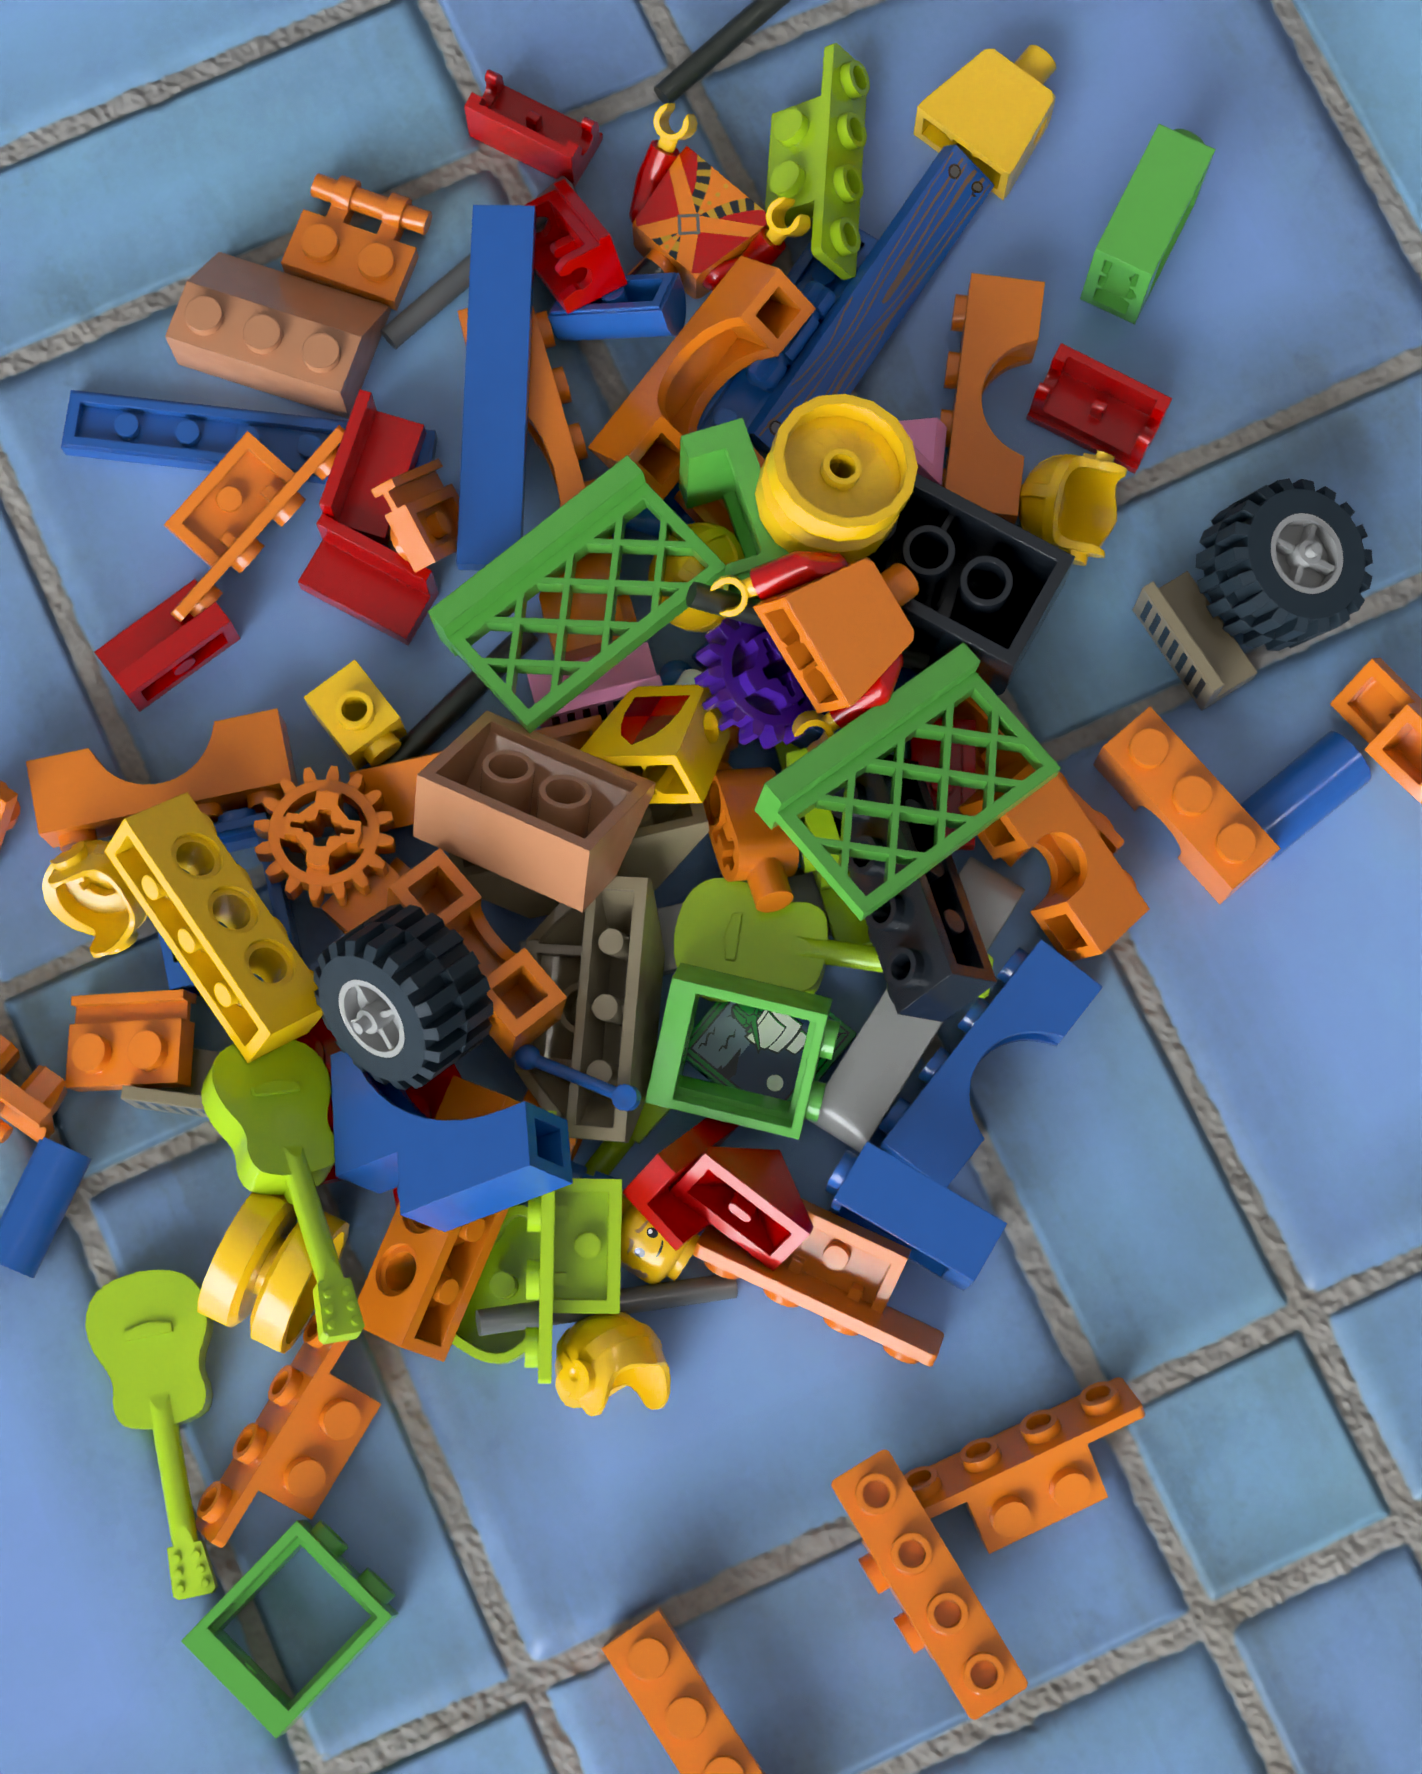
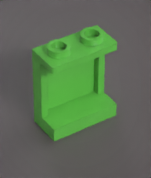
(724, 466)

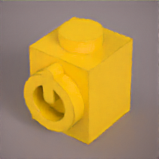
(357, 716)

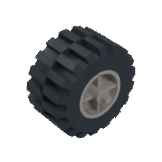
(1284, 565)
(403, 996)

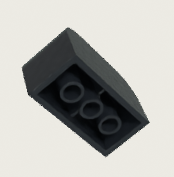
(975, 579)

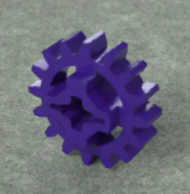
(751, 684)

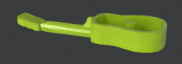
(785, 947)
(284, 1146)
(505, 1270)
(156, 1358)

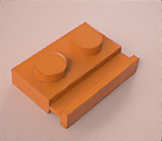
(421, 515)
(131, 1041)

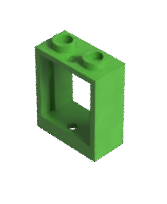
(1147, 222)
(725, 1103)
(238, 1670)

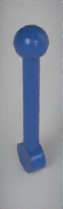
(623, 1097)

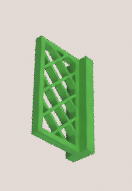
(534, 567)
(873, 737)

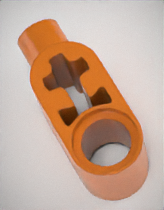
(744, 842)

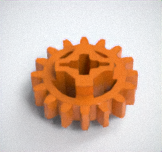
(300, 829)

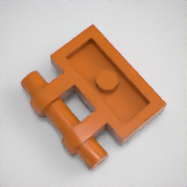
(350, 257)

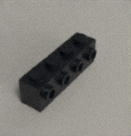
(928, 929)

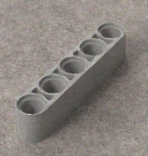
(894, 1043)

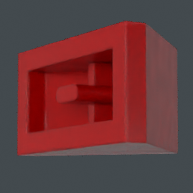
(747, 1199)

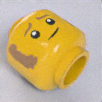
(646, 1251)

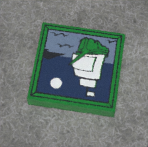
(756, 1049)

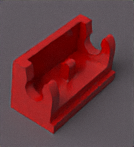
(531, 130)
(574, 250)
(1098, 407)

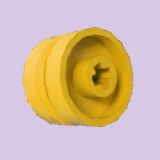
(836, 477)
(265, 1272)

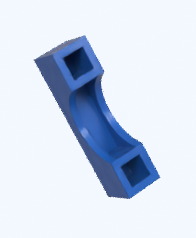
(1037, 1004)

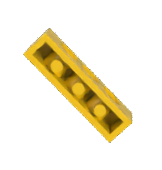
(186, 908)

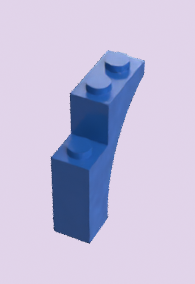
(443, 1168)

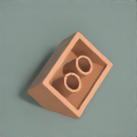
(276, 333)
(531, 809)

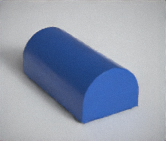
(642, 308)
(1308, 789)
(39, 1205)

